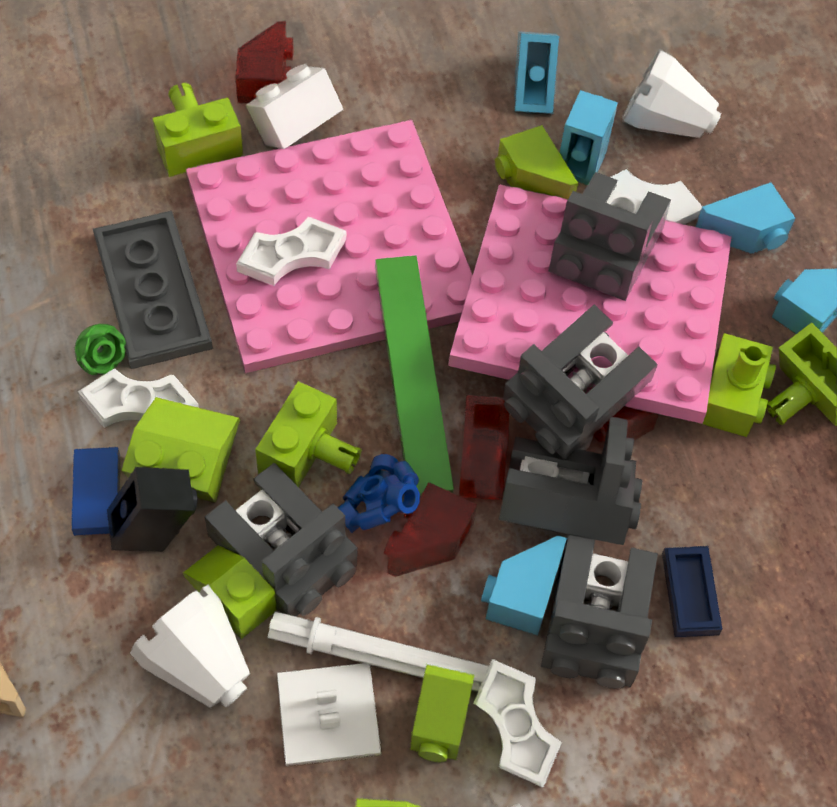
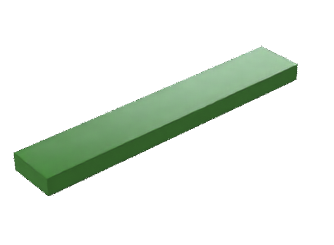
(413, 371)

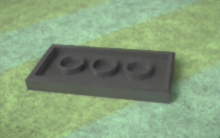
(152, 289)

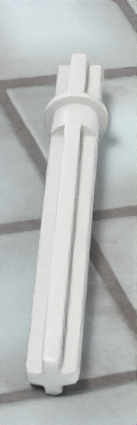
(366, 648)

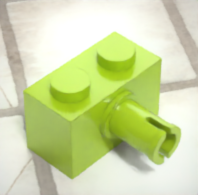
(196, 132)
(812, 367)
(737, 384)
(304, 434)

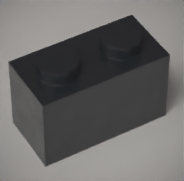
(150, 509)

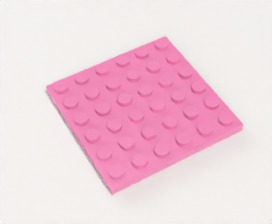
(361, 182)
(667, 314)

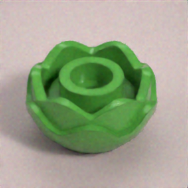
(107, 357)

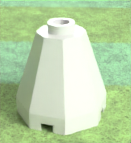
(671, 101)
(196, 650)

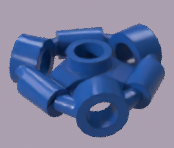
(381, 489)

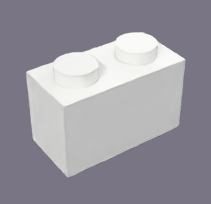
(294, 106)

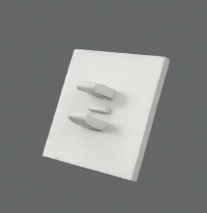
(328, 714)

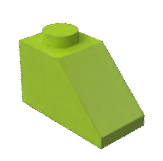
(534, 164)
(242, 590)
(441, 713)

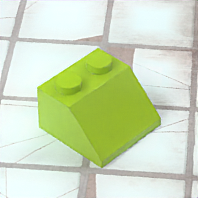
(184, 438)

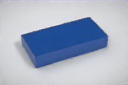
(94, 488)

